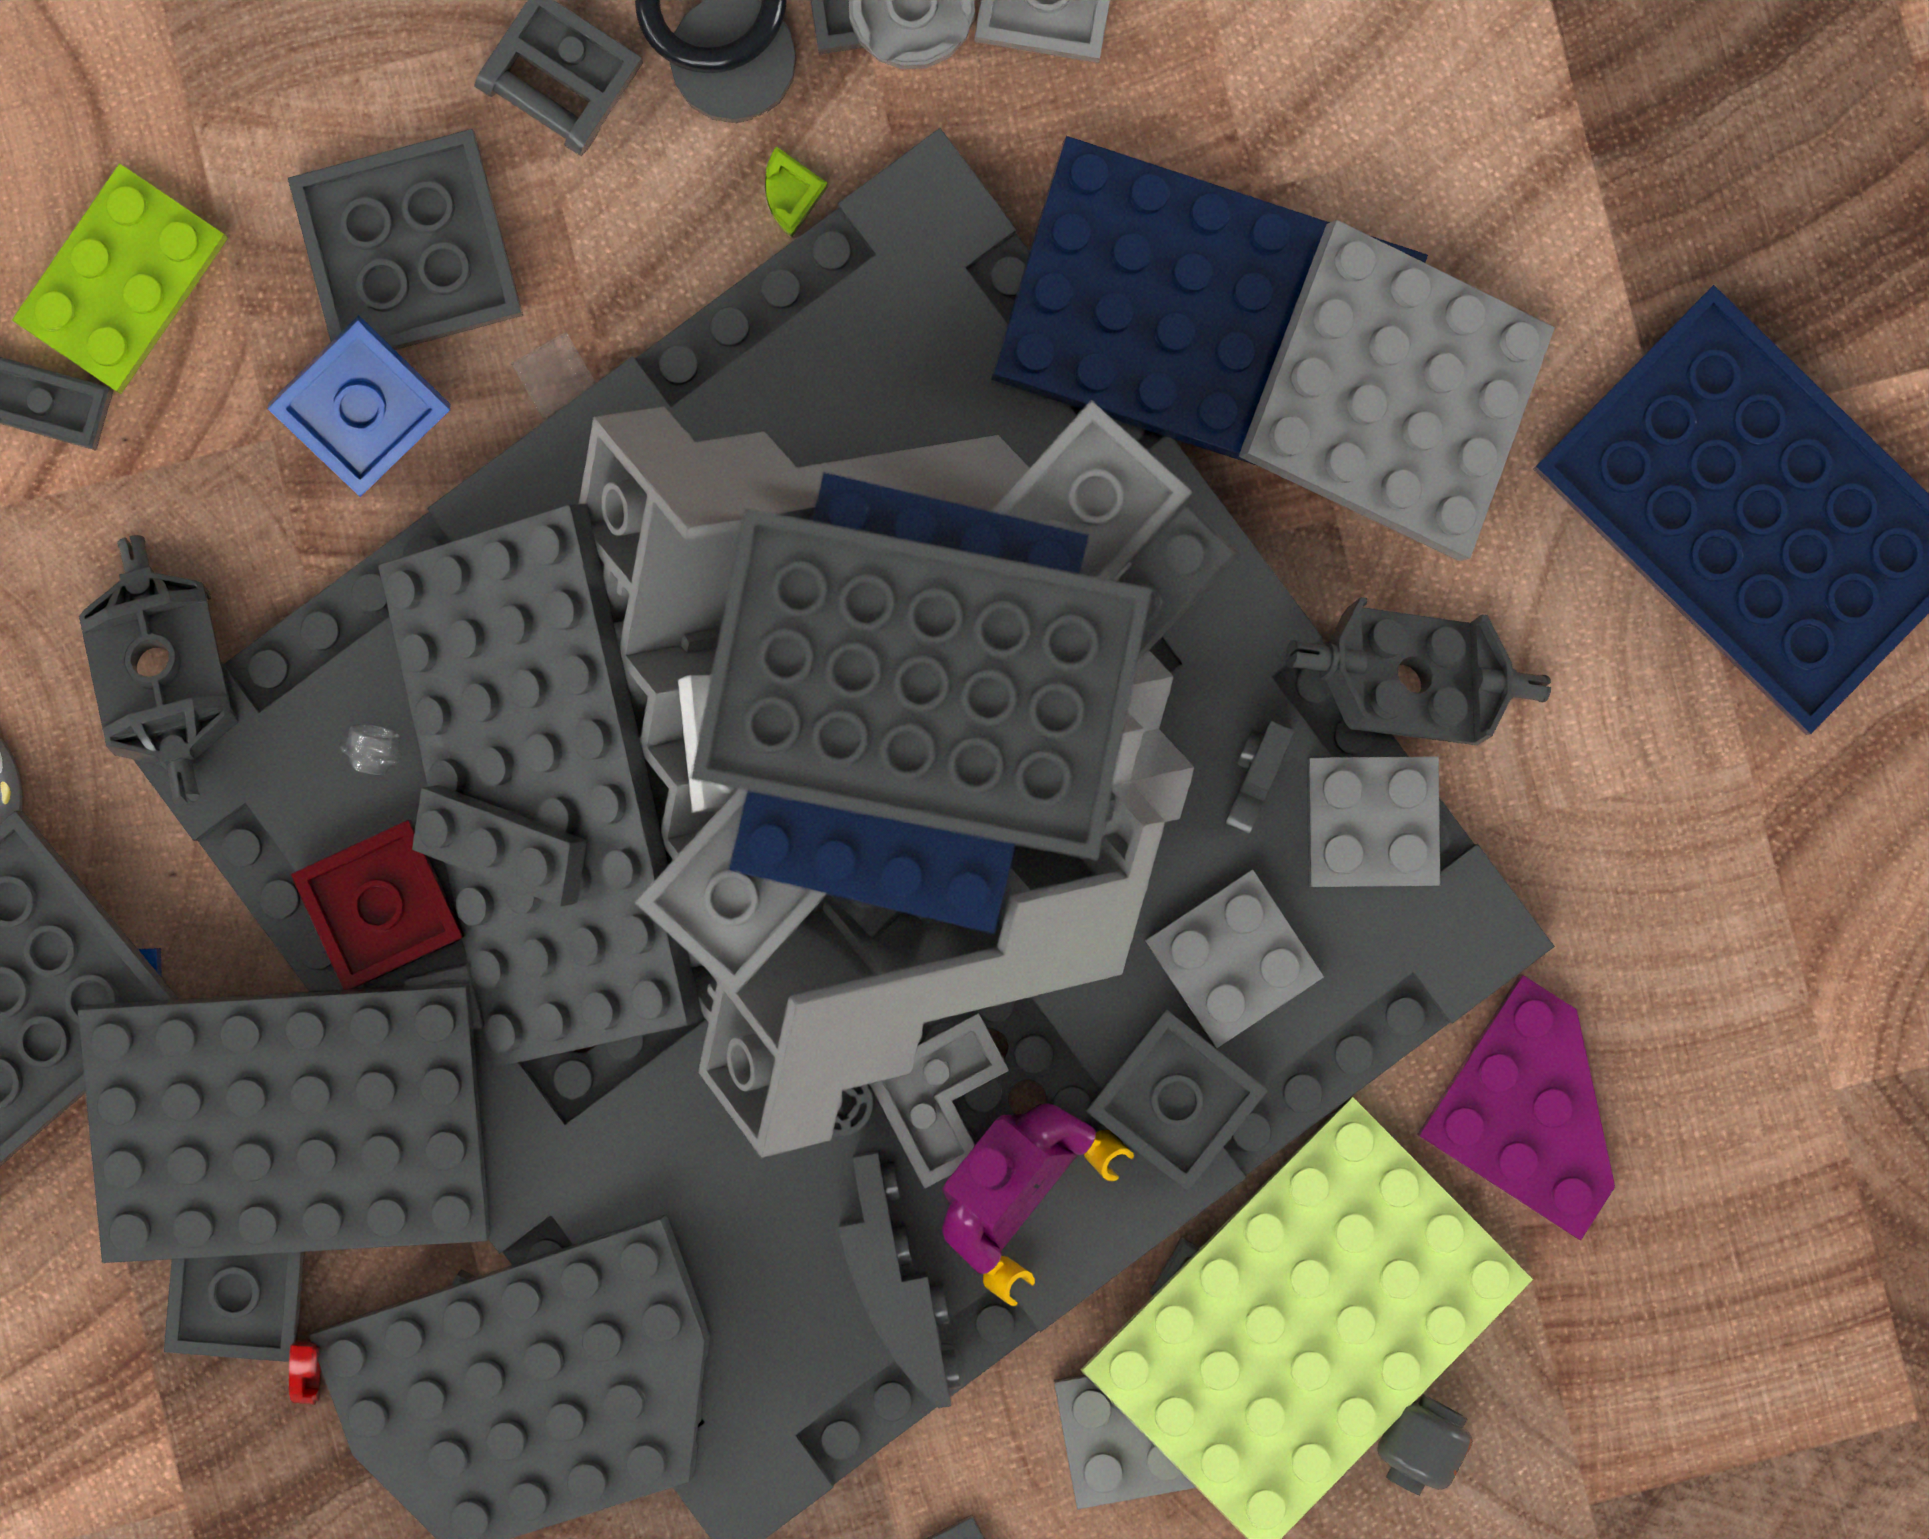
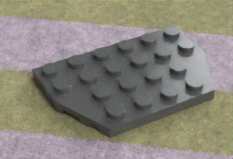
(529, 1387)

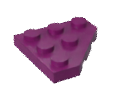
(1529, 1111)

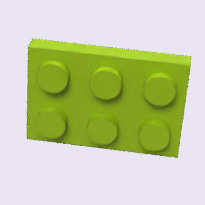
(120, 278)

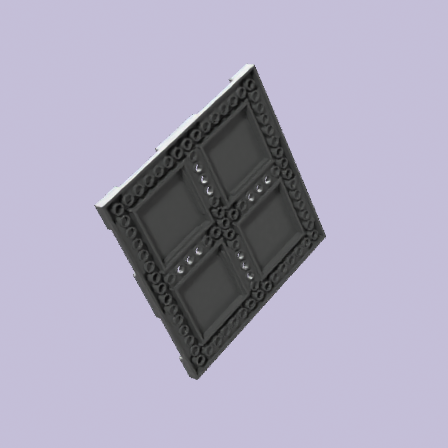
(845, 349)

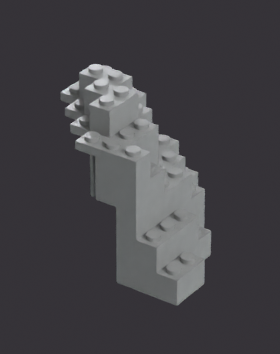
(832, 999)

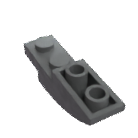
(899, 1307)

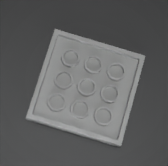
(1397, 391)

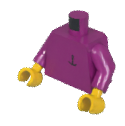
(1009, 1178)

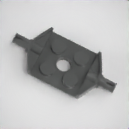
(1459, 666)
(184, 707)

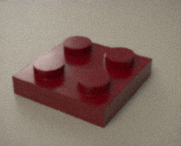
(377, 906)

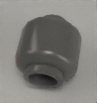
(1425, 1446)

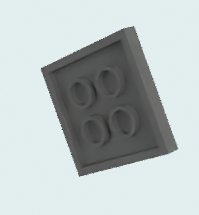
(407, 242)

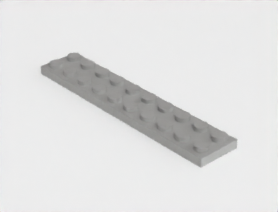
(1086, 483)

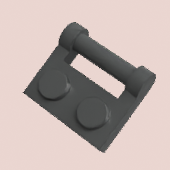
(570, 54)

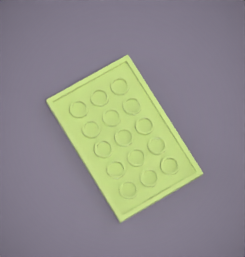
(1306, 1324)

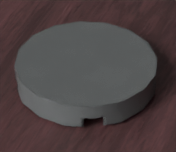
(740, 92)

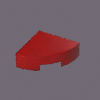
(304, 1372)

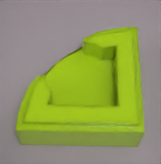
(791, 190)

